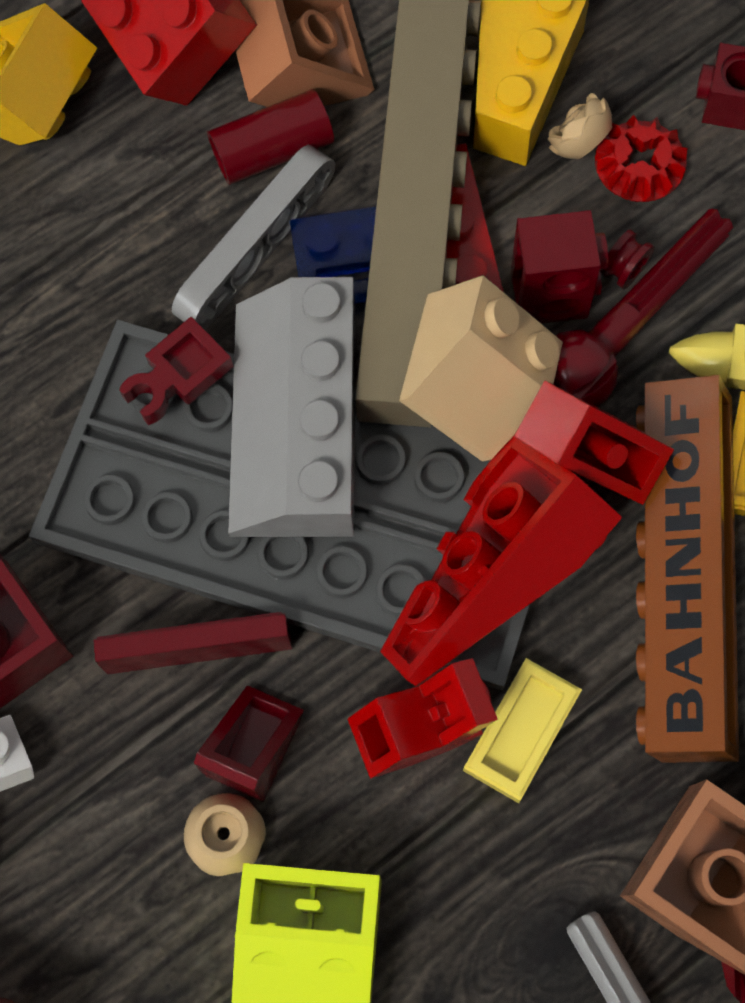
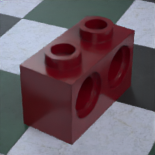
(557, 265)

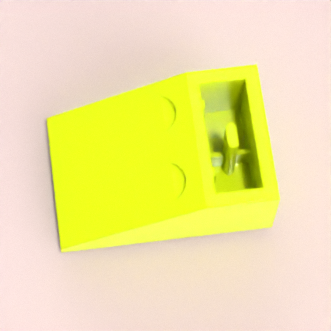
(305, 936)

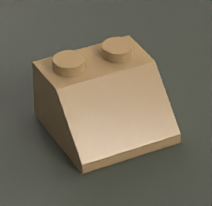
(478, 365)

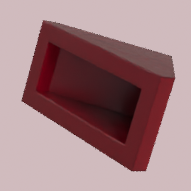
(249, 743)

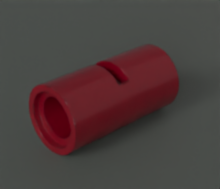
(270, 136)

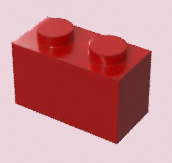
(593, 443)

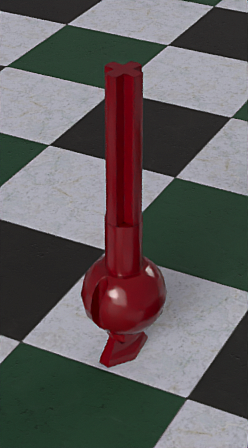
(588, 358)

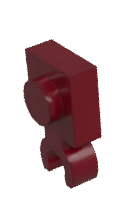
(181, 364)

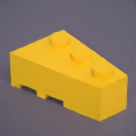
(520, 70)

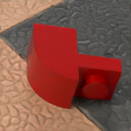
(423, 720)

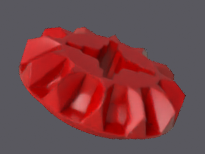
(639, 180)

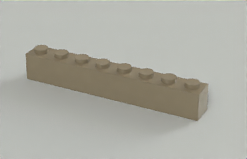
(415, 195)

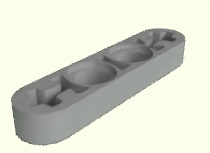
(253, 237)

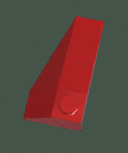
(519, 540)

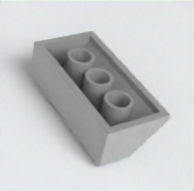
(294, 411)

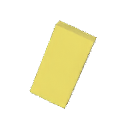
(524, 732)

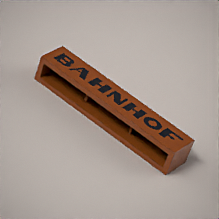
(689, 577)

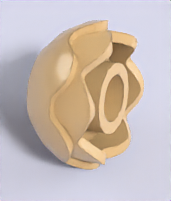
(582, 129)
(245, 838)

